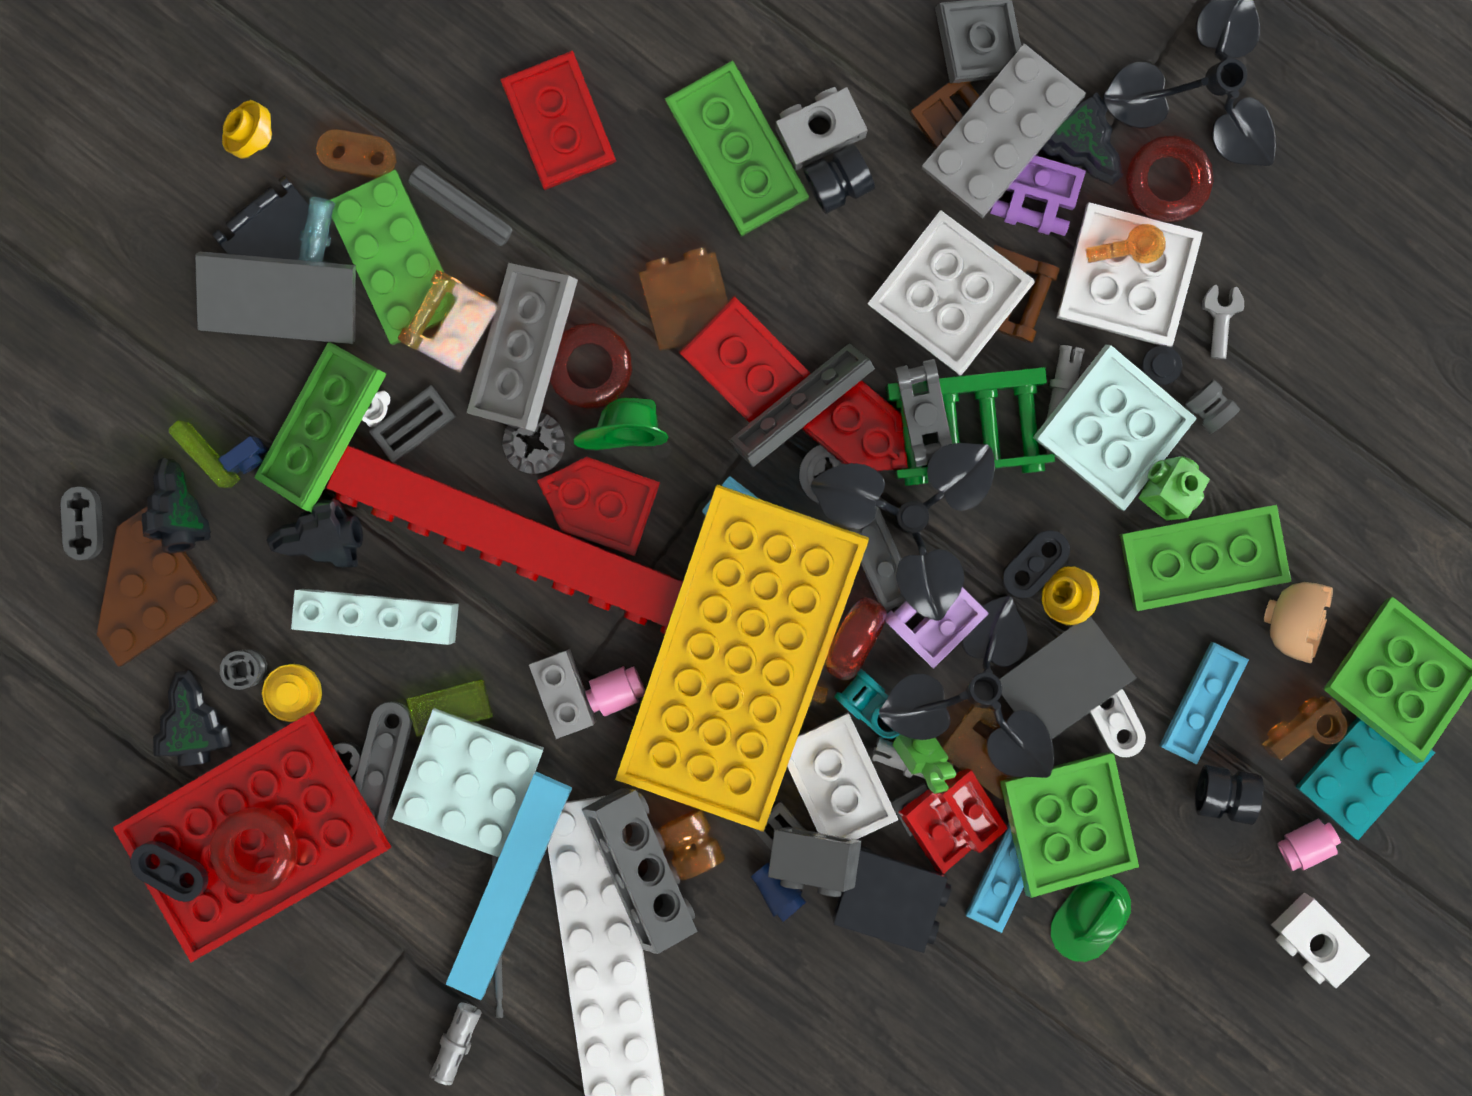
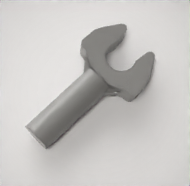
(1221, 318)

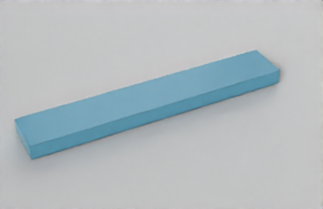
(508, 885)

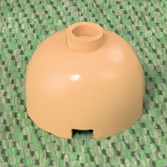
(1299, 619)

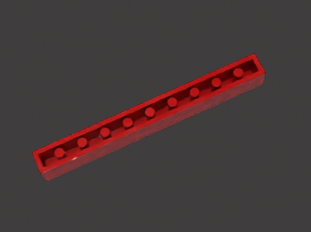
(505, 536)

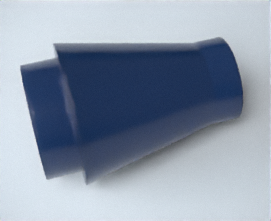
(779, 899)

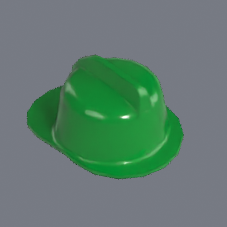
(623, 425)
(1091, 919)

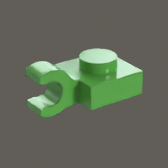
(926, 758)

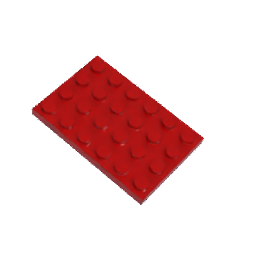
(288, 773)

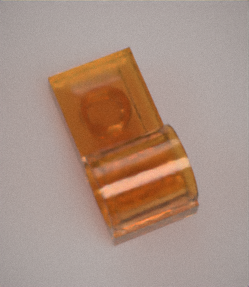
(1288, 736)

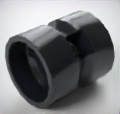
(840, 178)
(1234, 795)

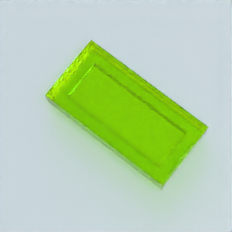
(202, 454)
(463, 700)

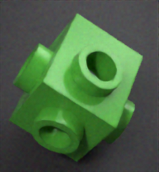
(1174, 488)

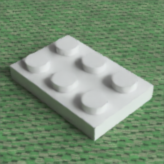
(839, 781)

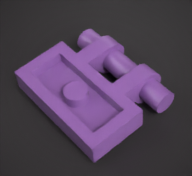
(1047, 182)

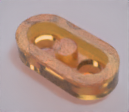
(357, 153)

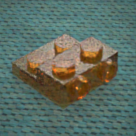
(682, 295)

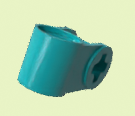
(867, 704)

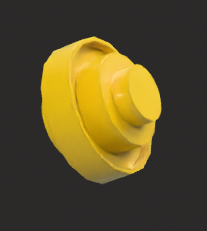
(247, 129)
(1070, 596)
(291, 692)

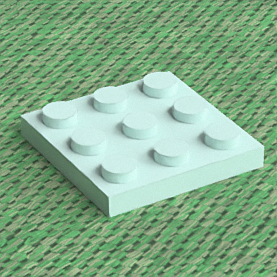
(1114, 427)
(467, 782)

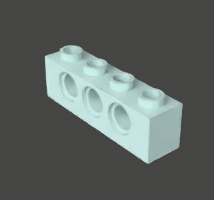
(374, 616)

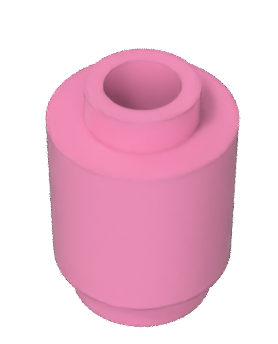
(615, 690)
(1309, 845)

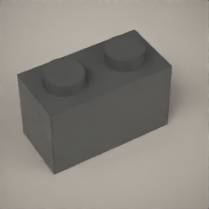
(814, 860)

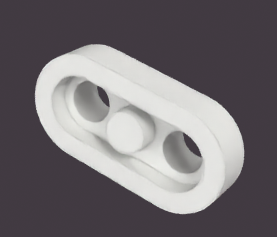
(1118, 717)

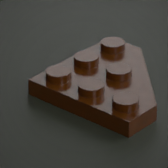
(147, 593)

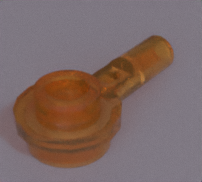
(1143, 245)

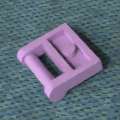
(933, 638)

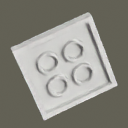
(951, 292)
(1125, 294)

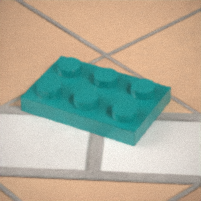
(1358, 778)

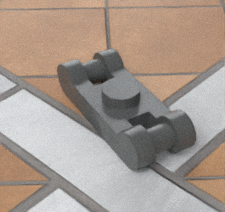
(923, 410)

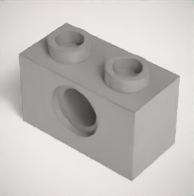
(807, 147)
(562, 693)

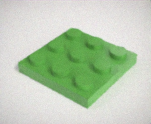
(1403, 680)
(1070, 825)

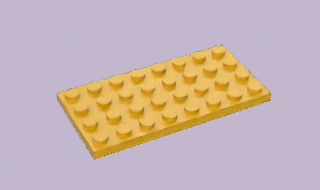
(741, 657)

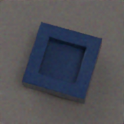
(244, 456)

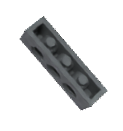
(606, 821)

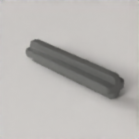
(460, 205)

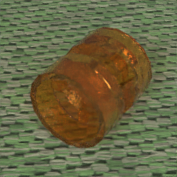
(684, 831)

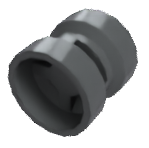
(1216, 414)
(248, 663)

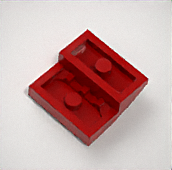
(953, 821)

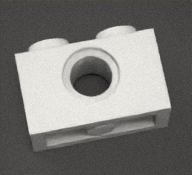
(1340, 952)

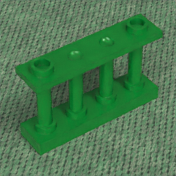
(985, 390)

